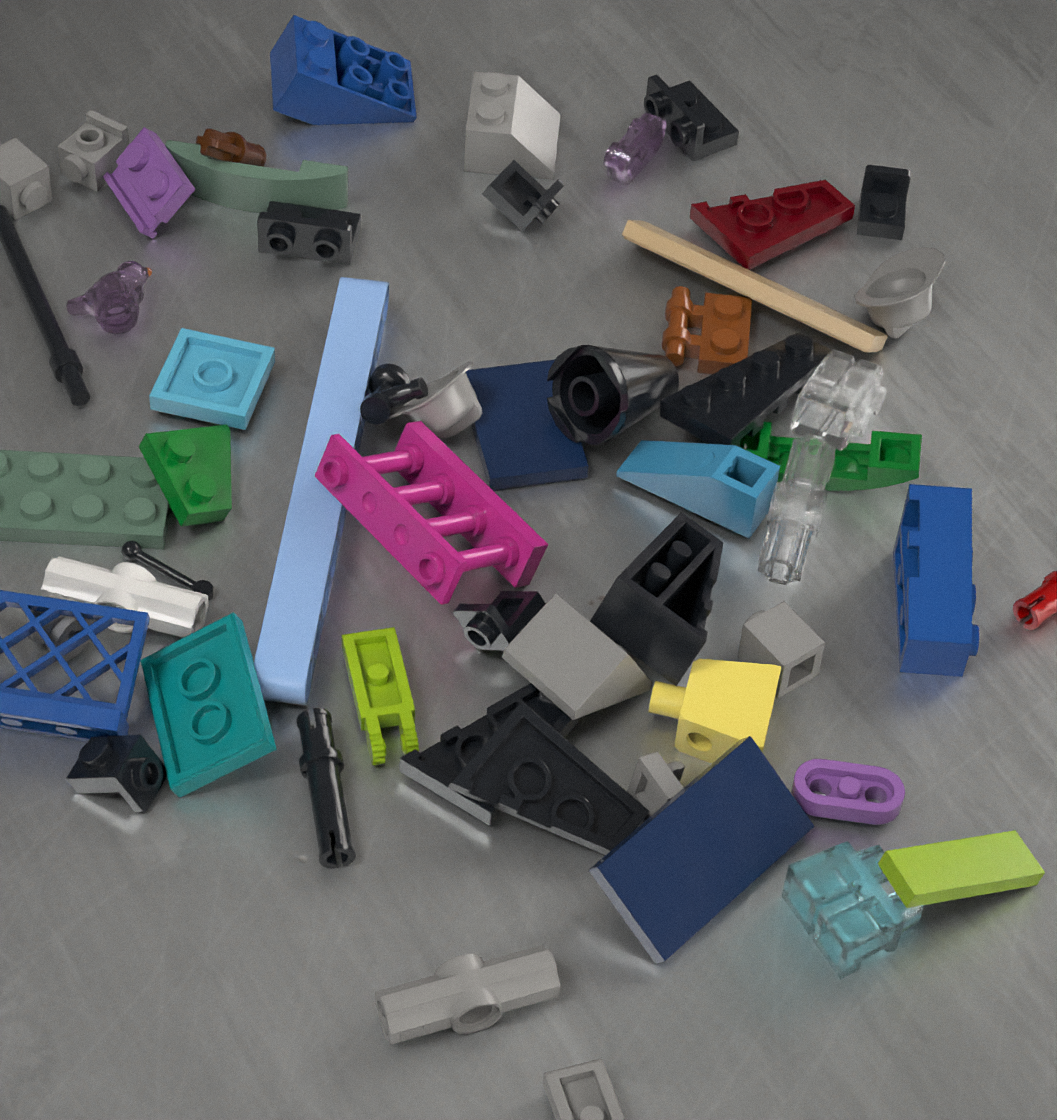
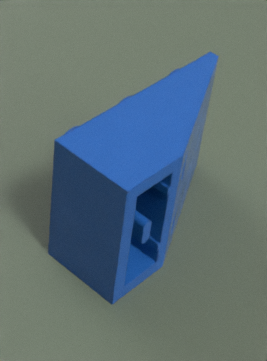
(338, 78)

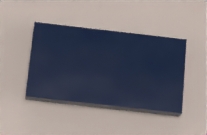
(701, 849)

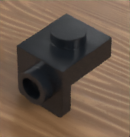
(522, 196)
(498, 623)
(119, 765)

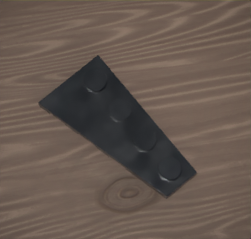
(744, 394)

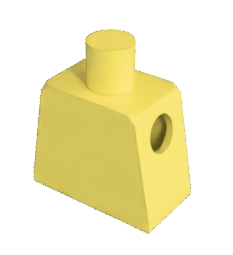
(718, 706)

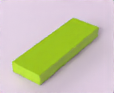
(960, 868)

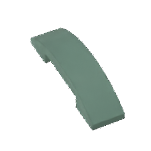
(253, 186)

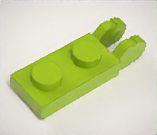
(380, 689)

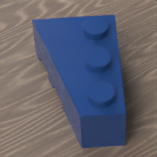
(935, 581)

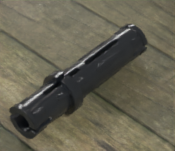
(322, 768)

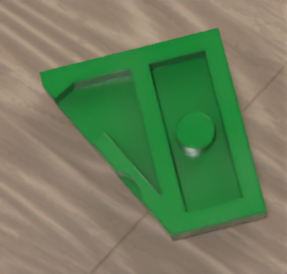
(192, 471)

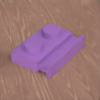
(149, 182)

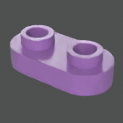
(847, 791)

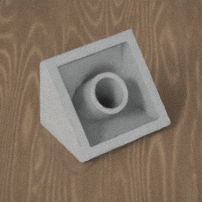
(574, 661)

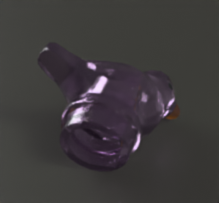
(114, 298)

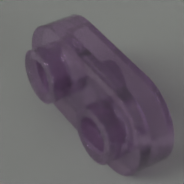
(635, 149)

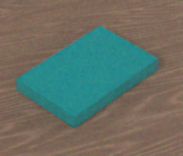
(207, 705)

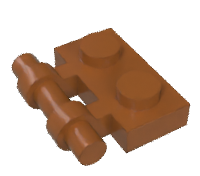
(723, 328)

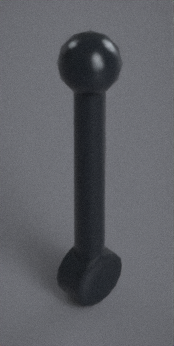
(132, 551)

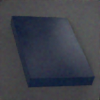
(516, 429)

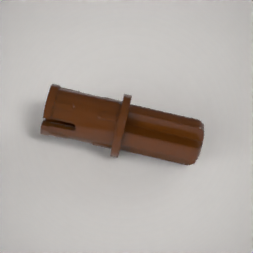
(230, 148)

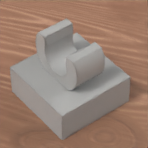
(655, 781)

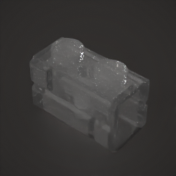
(839, 399)

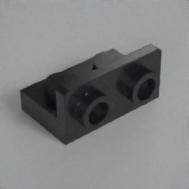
(690, 118)
(308, 232)

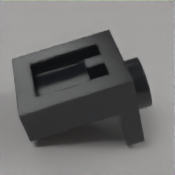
(883, 202)

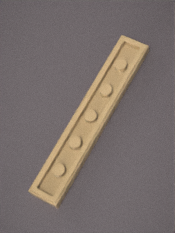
(755, 286)

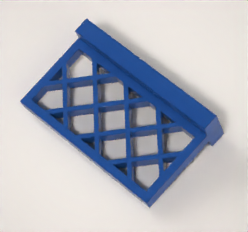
(57, 712)

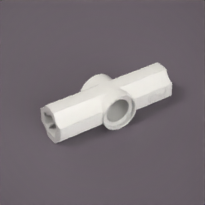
(130, 588)

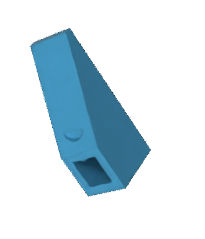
(706, 479)

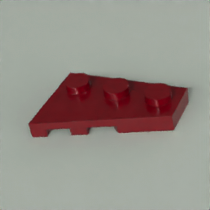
(774, 224)

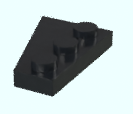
(445, 760)

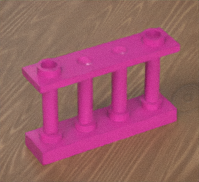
(452, 489)

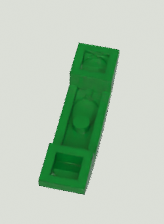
(885, 462)

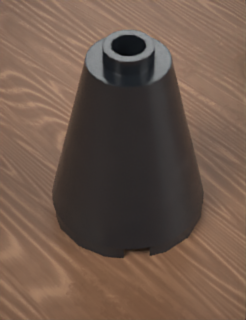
(606, 390)

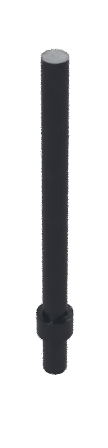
(63, 360)

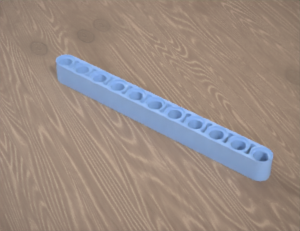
(314, 516)

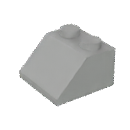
(509, 124)

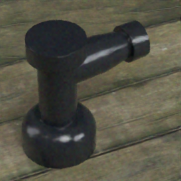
(390, 389)

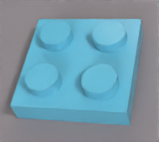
(212, 378)

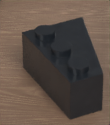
(664, 599)

